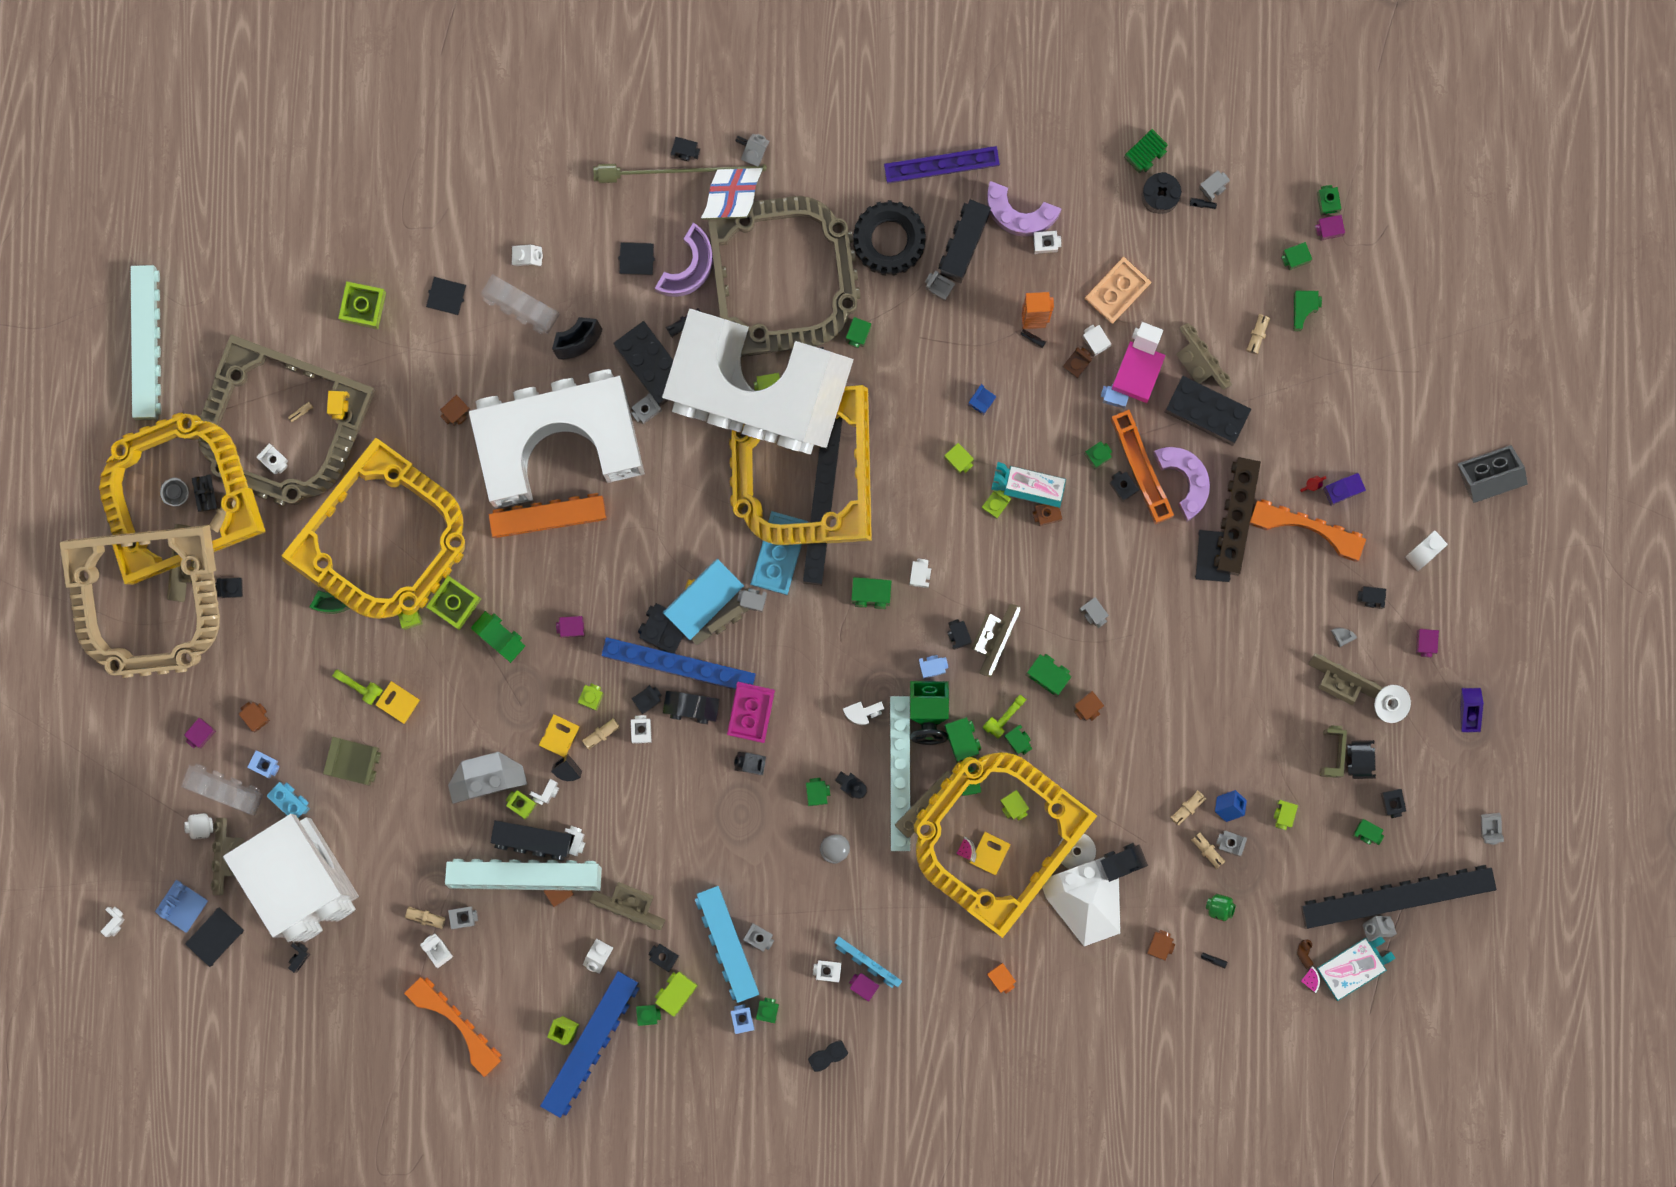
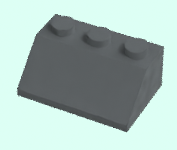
(1493, 473)

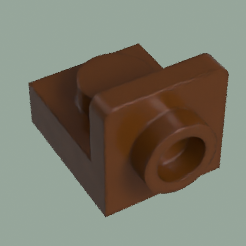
(1078, 362)

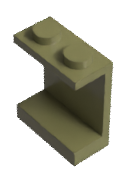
(352, 761)
(1337, 772)

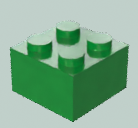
(871, 592)
(1048, 674)
(962, 739)

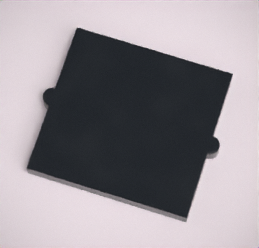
(636, 258)
(446, 296)

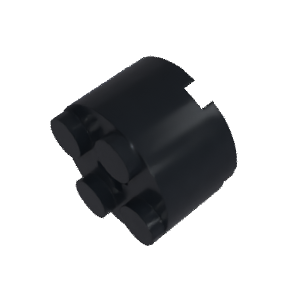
(1161, 182)
(1362, 759)

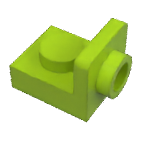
(996, 503)

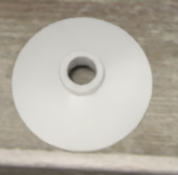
(1399, 707)
(1087, 853)

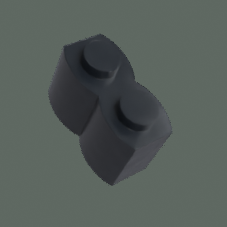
(833, 1053)

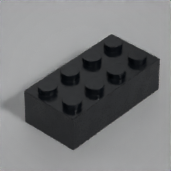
(965, 241)
(646, 359)
(1208, 410)
(532, 839)

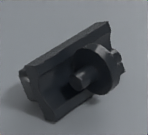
(204, 493)
(851, 785)

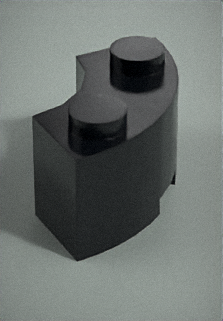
(577, 339)
(691, 706)
(1123, 862)

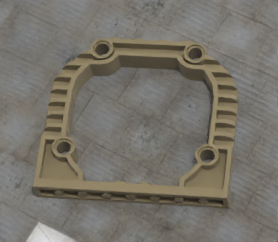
(797, 206)
(244, 356)

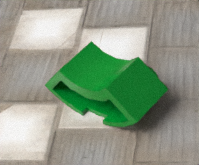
(327, 604)
(497, 636)

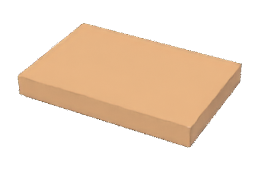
(1117, 290)

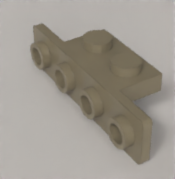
(1199, 360)
(178, 579)
(729, 613)
(993, 637)
(1341, 681)
(907, 821)
(221, 846)
(629, 903)

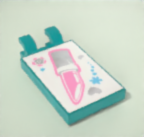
(1029, 485)
(1354, 967)

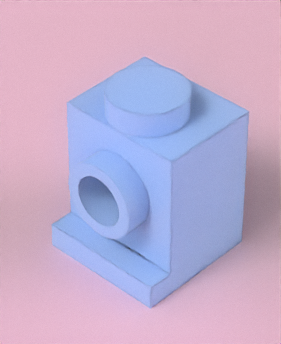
(1113, 397)
(933, 666)
(257, 762)
(741, 1027)

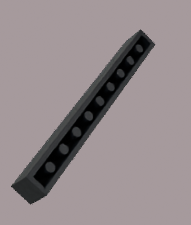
(822, 503)
(1399, 897)

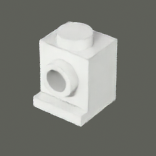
(1040, 237)
(280, 464)
(920, 573)
(644, 737)
(835, 968)

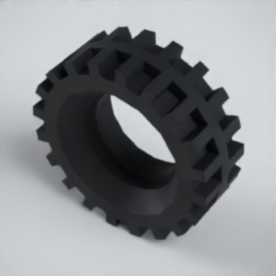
(883, 213)

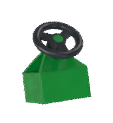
(929, 708)

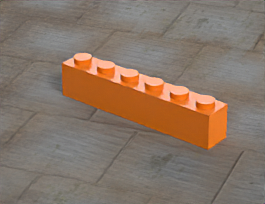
(1037, 310)
(548, 516)

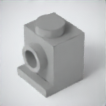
(1214, 185)
(653, 409)
(752, 599)
(1094, 613)
(1238, 847)
(455, 917)
(752, 934)

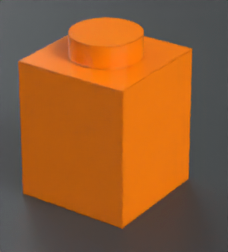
(1002, 978)

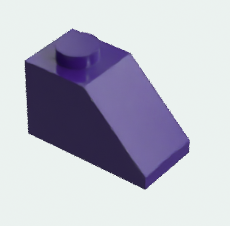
(1344, 489)
(1471, 709)

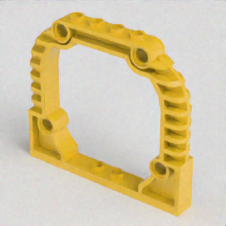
(378, 463)
(239, 522)
(852, 522)
(1071, 818)

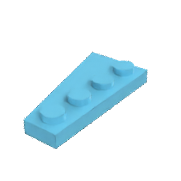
(860, 958)

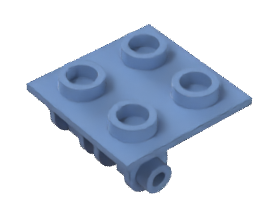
(181, 906)

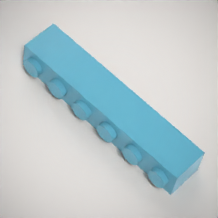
(727, 943)

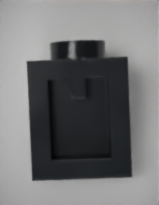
(229, 587)
(647, 699)
(749, 763)
(298, 960)

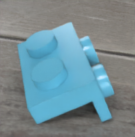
(287, 801)

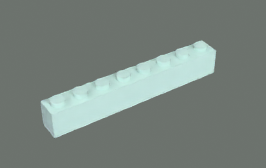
(144, 342)
(899, 767)
(523, 875)

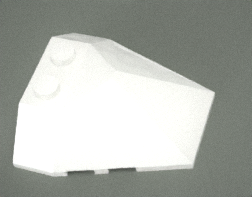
(1086, 901)

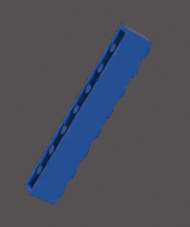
(675, 664)
(589, 1044)

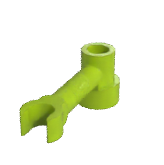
(369, 693)
(996, 727)

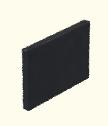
(1206, 555)
(214, 937)

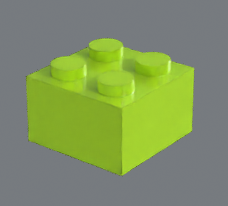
(362, 305)
(453, 602)
(676, 993)

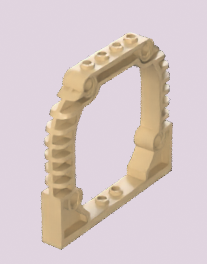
(190, 544)

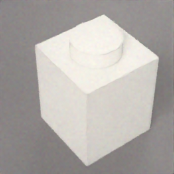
(1146, 338)
(1096, 339)

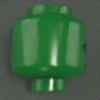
(1220, 907)

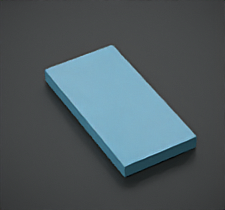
(777, 562)
(703, 599)

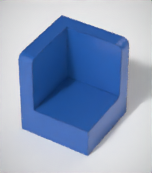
(982, 400)
(1230, 806)

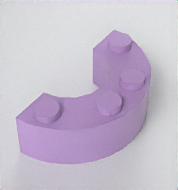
(1015, 222)
(696, 274)
(1194, 472)

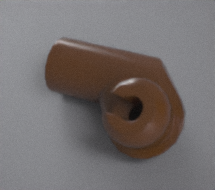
(1303, 952)

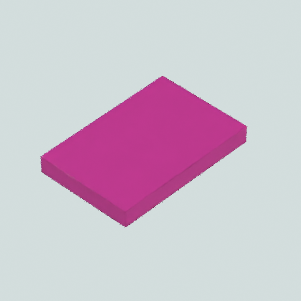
(1138, 373)
(751, 712)

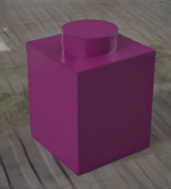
(1330, 227)
(570, 627)
(1427, 642)
(199, 733)
(863, 986)

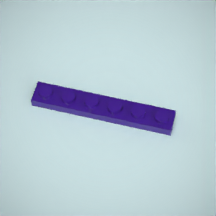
(941, 164)

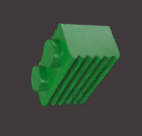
(1146, 151)

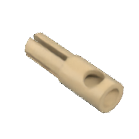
(304, 409)

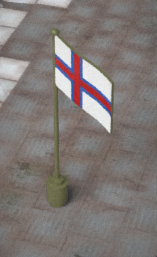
(729, 194)

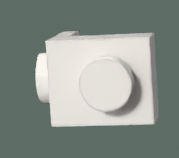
(527, 255)
(550, 791)
(578, 844)
(112, 927)
(436, 950)
(597, 956)

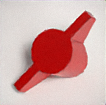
(1314, 483)

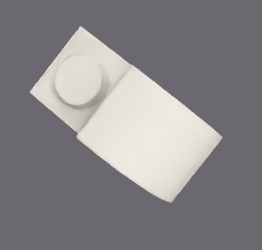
(1426, 550)
(858, 714)

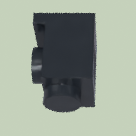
(685, 149)
(1123, 493)
(1372, 596)
(959, 634)
(1397, 796)
(670, 960)

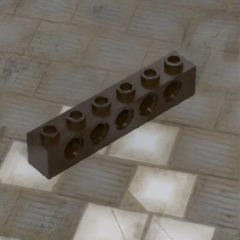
(1251, 470)

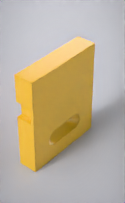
(401, 705)
(557, 740)
(989, 858)

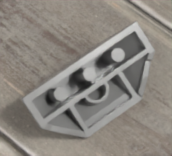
(485, 776)

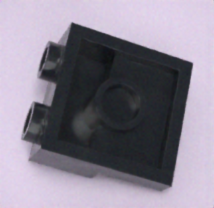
(660, 630)

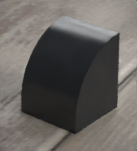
(566, 769)

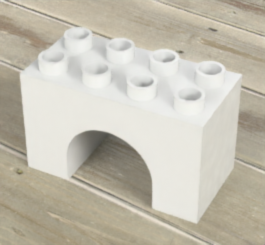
(710, 382)
(512, 429)
(292, 879)

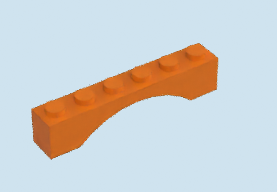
(1141, 467)
(1345, 544)
(481, 1055)

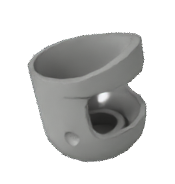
(172, 488)
(834, 848)

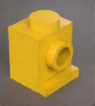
(337, 404)

